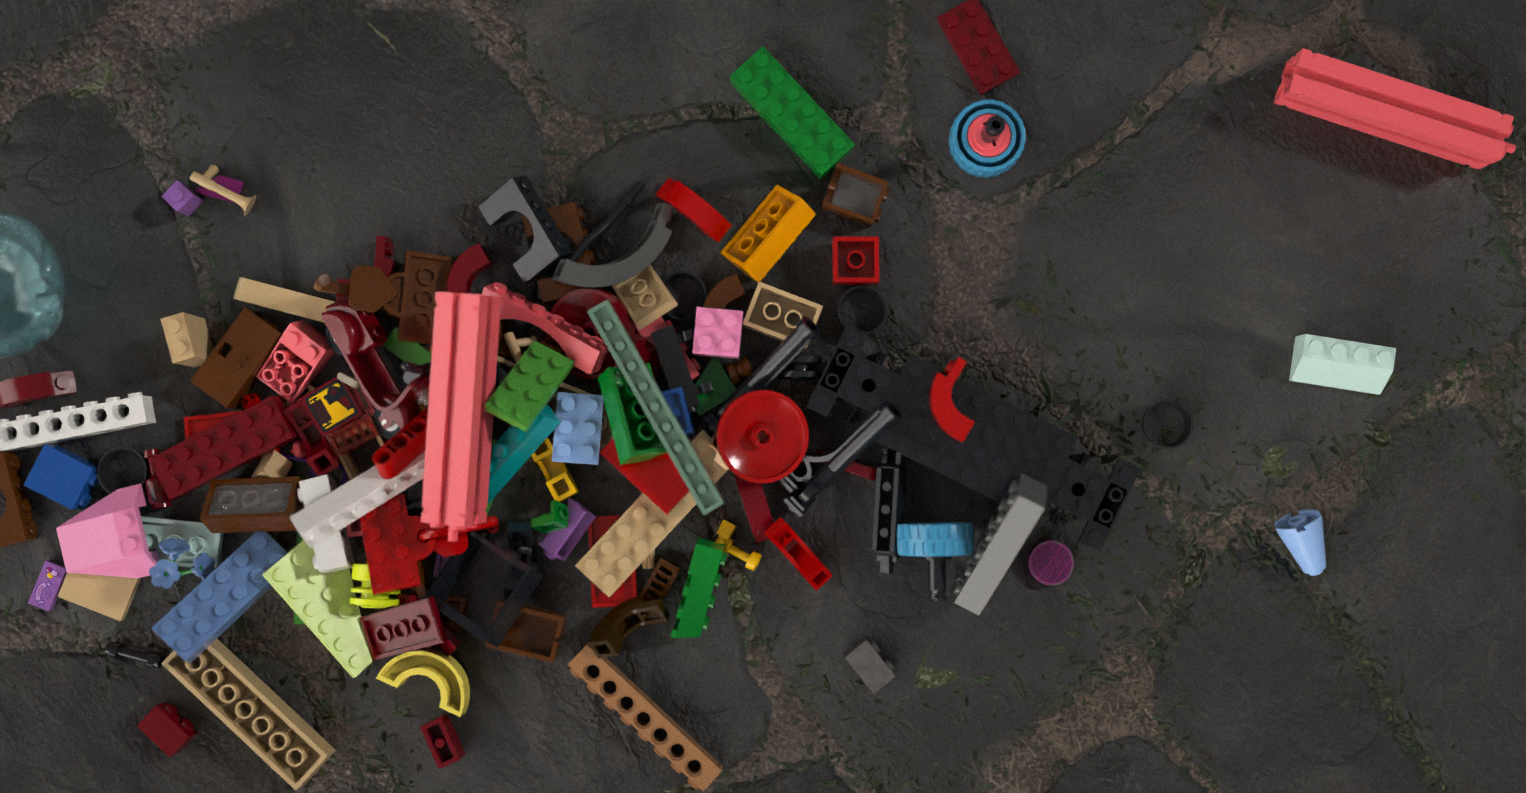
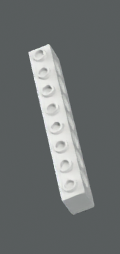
(140, 413)

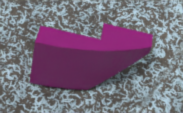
(229, 183)

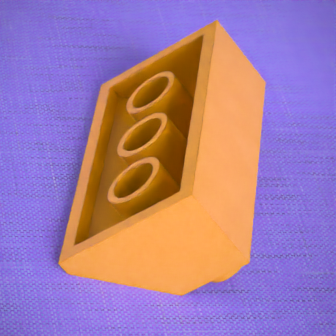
(768, 233)

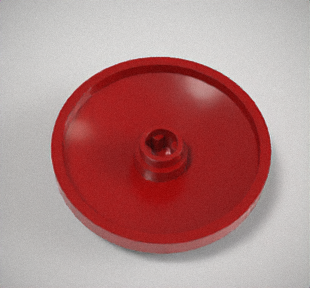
(762, 436)

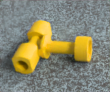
(724, 537)

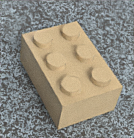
(778, 312)

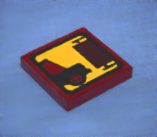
(332, 406)

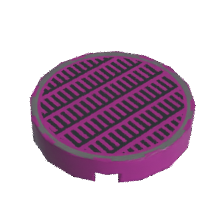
(1050, 562)

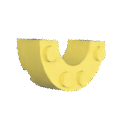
(440, 668)

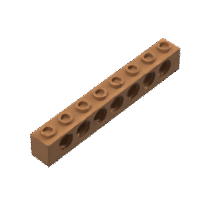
(698, 778)

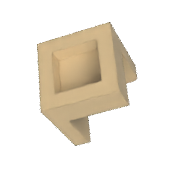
(272, 465)

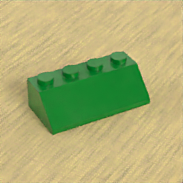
(630, 426)

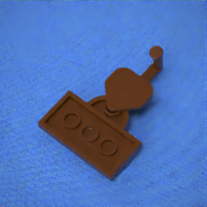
(413, 289)

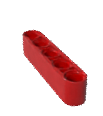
(402, 447)

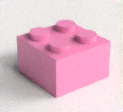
(717, 333)

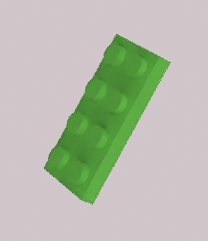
(529, 386)

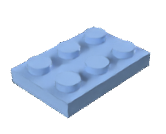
(580, 430)

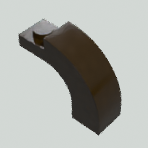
(621, 621)

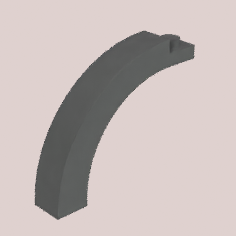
(627, 266)

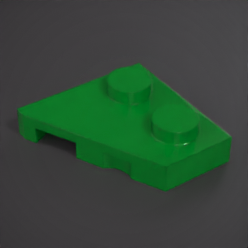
(720, 384)

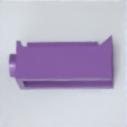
(561, 542)

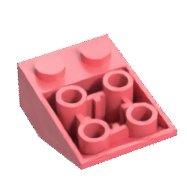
(296, 360)

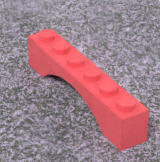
(585, 350)

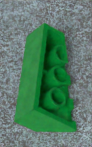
(698, 589)

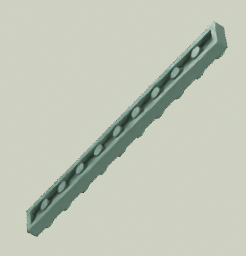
(656, 407)

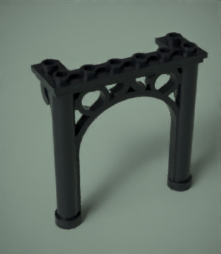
(803, 493)

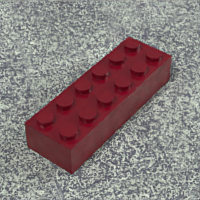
(223, 448)

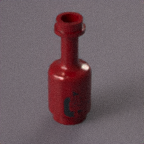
(155, 492)

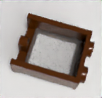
(855, 195)

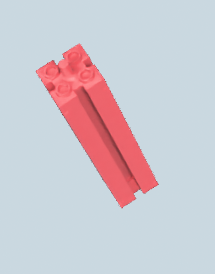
(1394, 110)
(457, 419)

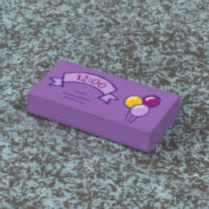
(48, 585)

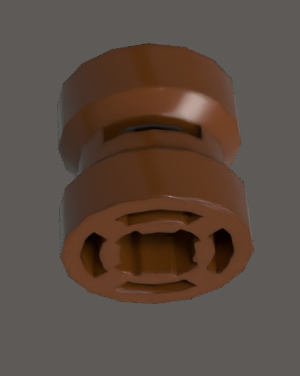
(739, 370)

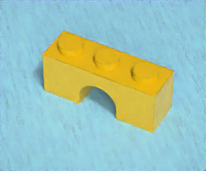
(556, 473)

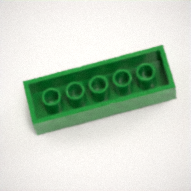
(791, 113)

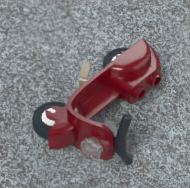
(357, 338)

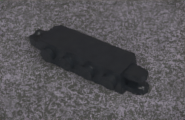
(888, 509)

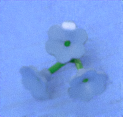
(166, 572)

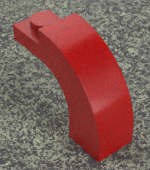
(694, 209)
(942, 406)
(798, 553)

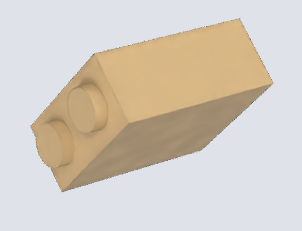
(187, 339)

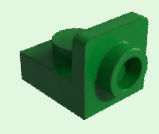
(552, 521)

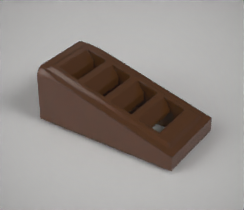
(668, 565)

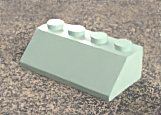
(1341, 364)

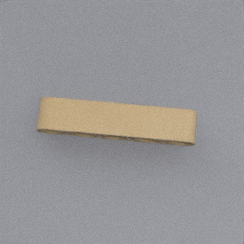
(281, 299)

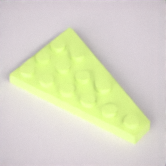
(323, 605)

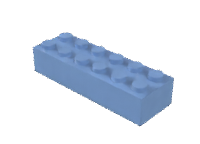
(220, 598)

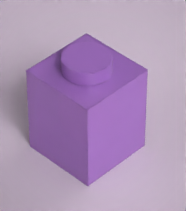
(182, 198)

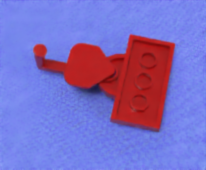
(394, 545)

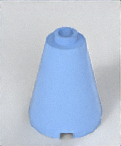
(1304, 539)

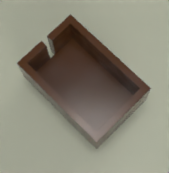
(533, 633)

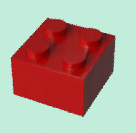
(855, 261)

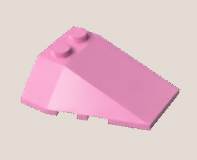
(108, 537)

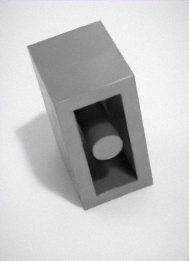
(869, 664)

